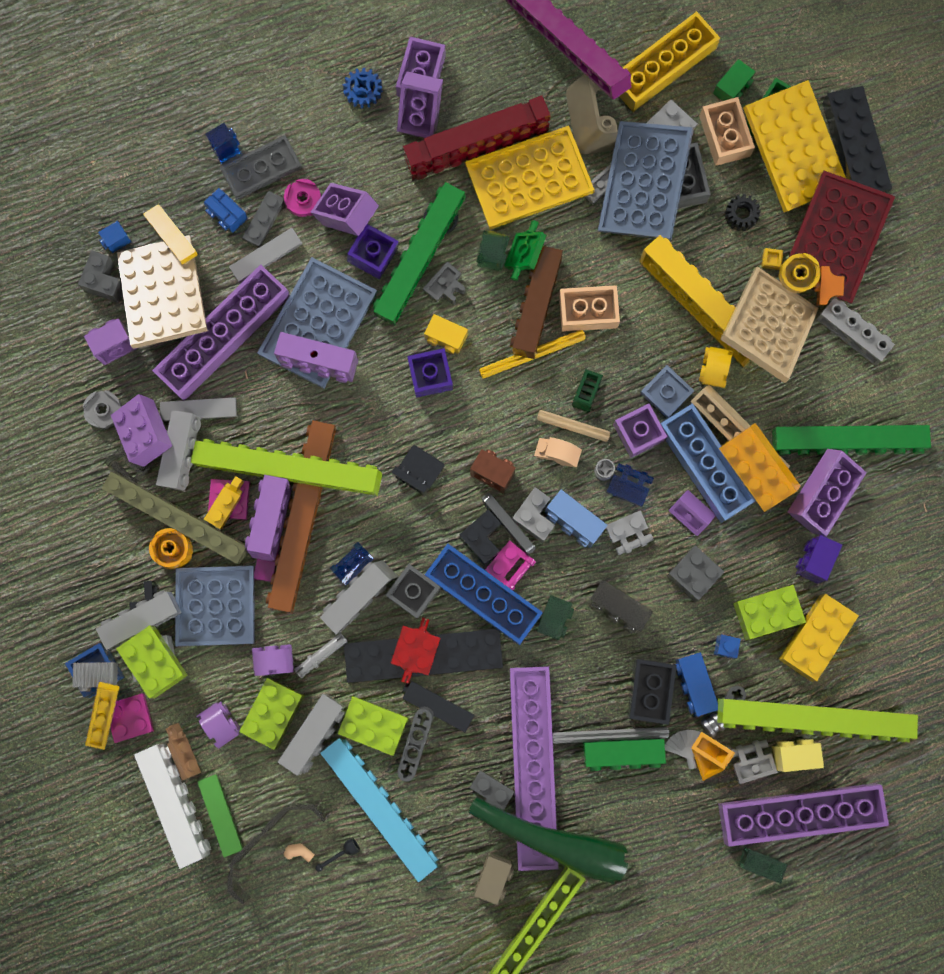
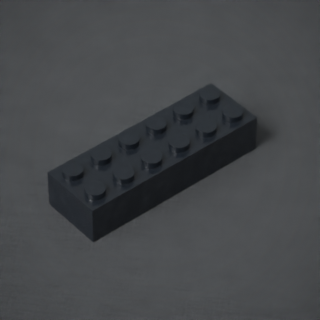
(856, 138)

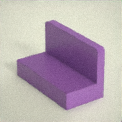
(692, 513)

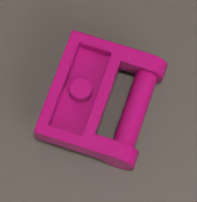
(506, 560)

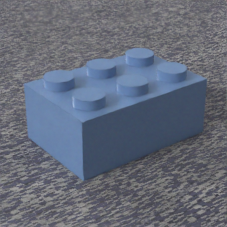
(575, 519)

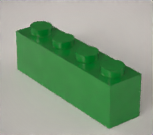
(624, 753)

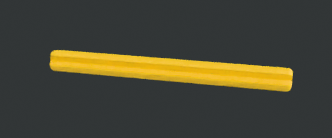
(542, 350)

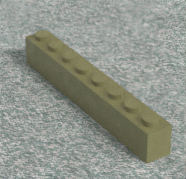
(175, 517)

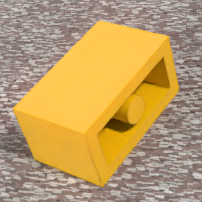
(445, 334)

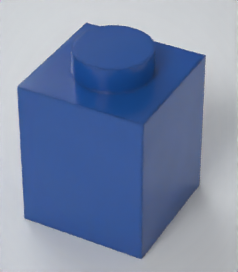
(114, 237)
(727, 646)

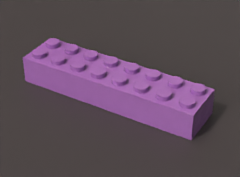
(227, 330)
(803, 814)

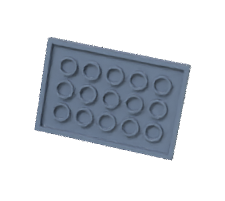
(645, 180)
(321, 308)

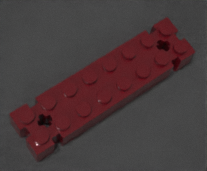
(477, 138)

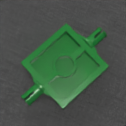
(525, 250)

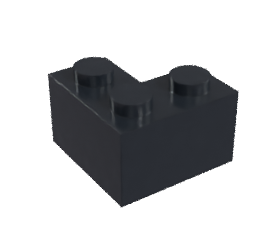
(477, 535)

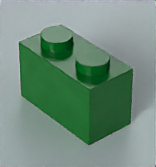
(735, 81)

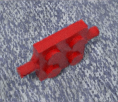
(415, 650)

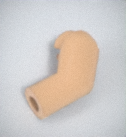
(298, 850)

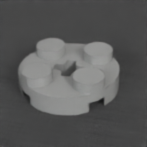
(91, 410)

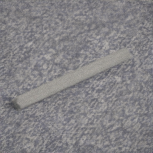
(610, 735)

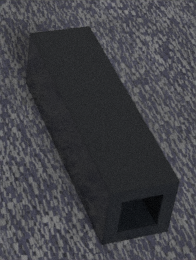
(441, 707)

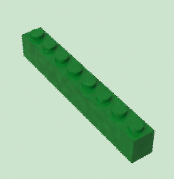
(419, 254)
(851, 439)

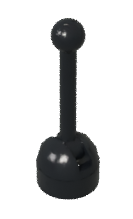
(350, 848)

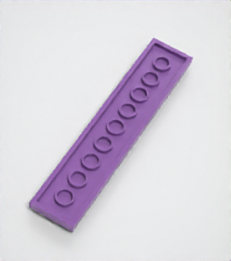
(533, 757)

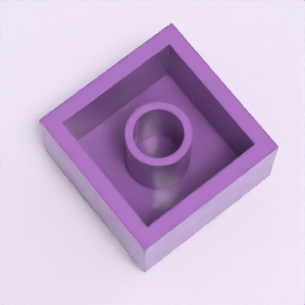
(109, 341)
(640, 430)

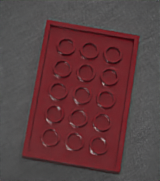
(843, 228)

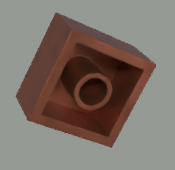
(492, 470)

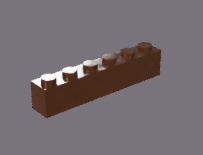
(537, 303)

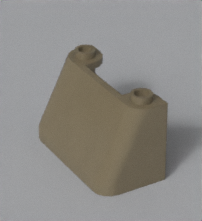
(590, 130)

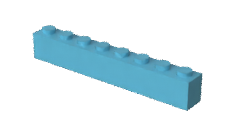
(379, 808)

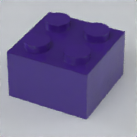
(372, 251)
(430, 372)
(818, 559)

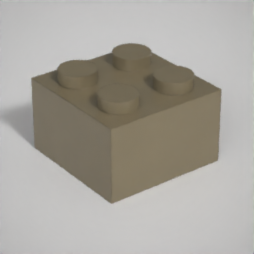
(493, 878)

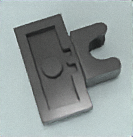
(445, 284)

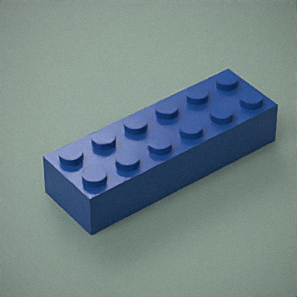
(483, 594)

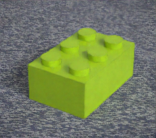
(769, 612)
(152, 662)
(272, 713)
(373, 725)

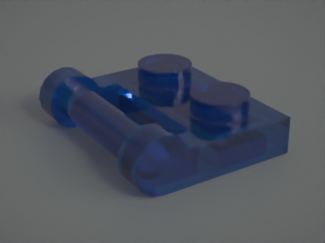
(352, 563)

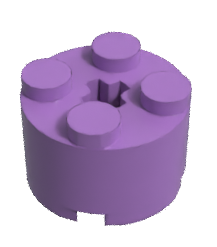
(272, 660)
(218, 724)

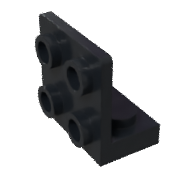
(418, 470)

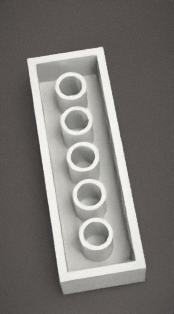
(173, 805)

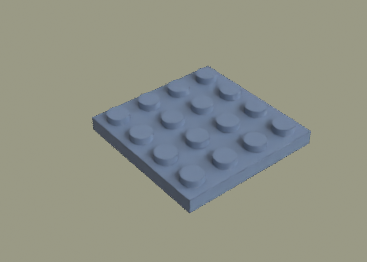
(215, 606)

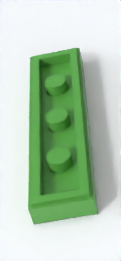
(220, 815)

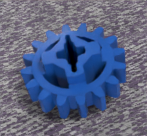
(362, 94)

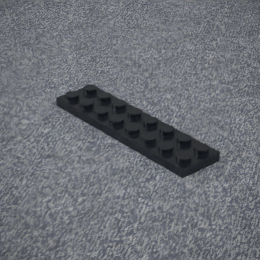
(454, 654)

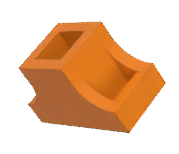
(828, 286)

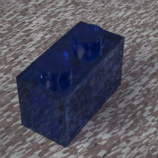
(223, 142)

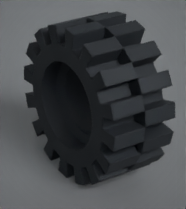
(754, 212)

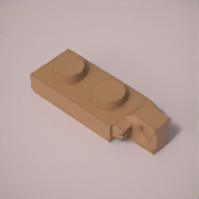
(182, 752)

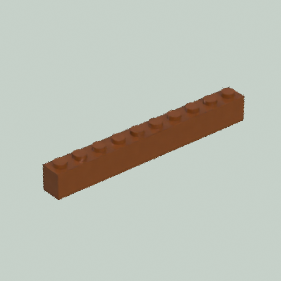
(299, 524)

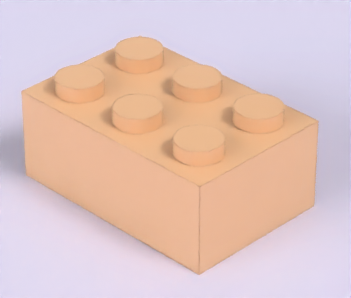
(726, 131)
(589, 308)

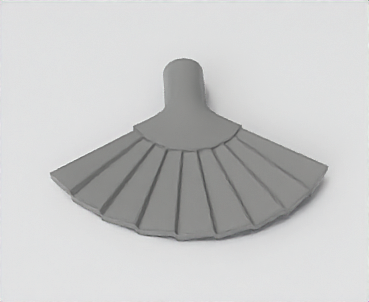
(681, 745)

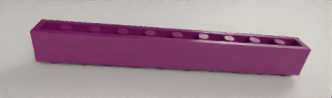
(575, 45)

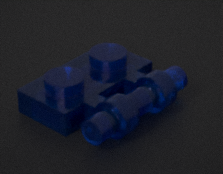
(628, 490)

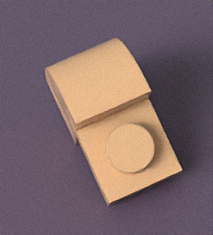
(558, 451)

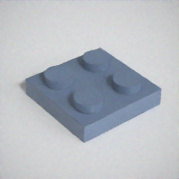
(667, 391)

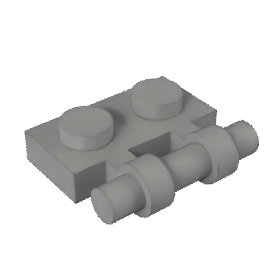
(626, 527)
(755, 767)

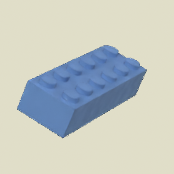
(705, 463)

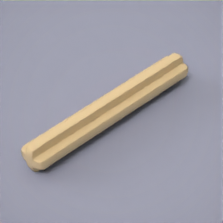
(573, 425)

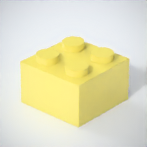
(798, 756)

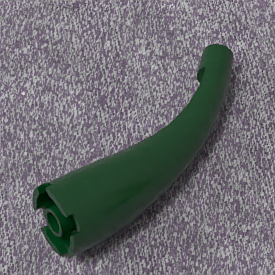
(579, 852)

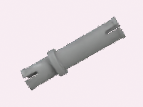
(319, 656)

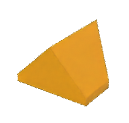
(710, 756)

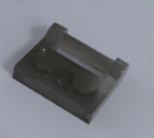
(141, 471)

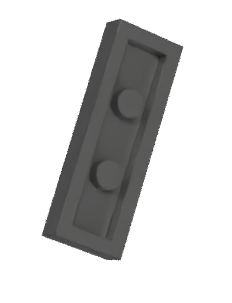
(263, 219)

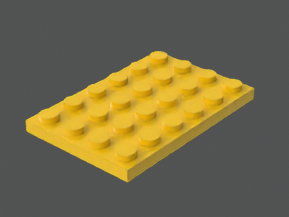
(793, 143)
(529, 177)

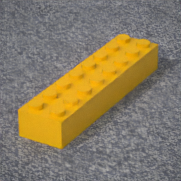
(690, 290)

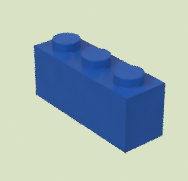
(696, 685)

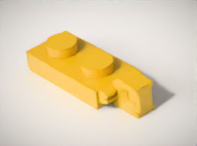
(225, 503)

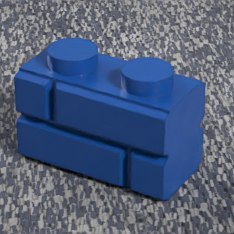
(225, 210)

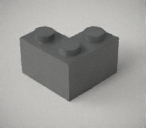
(97, 278)
(492, 789)

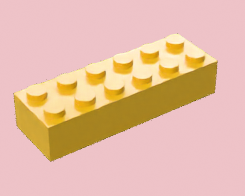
(669, 59)

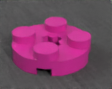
(296, 190)

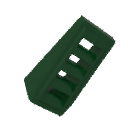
(582, 401)

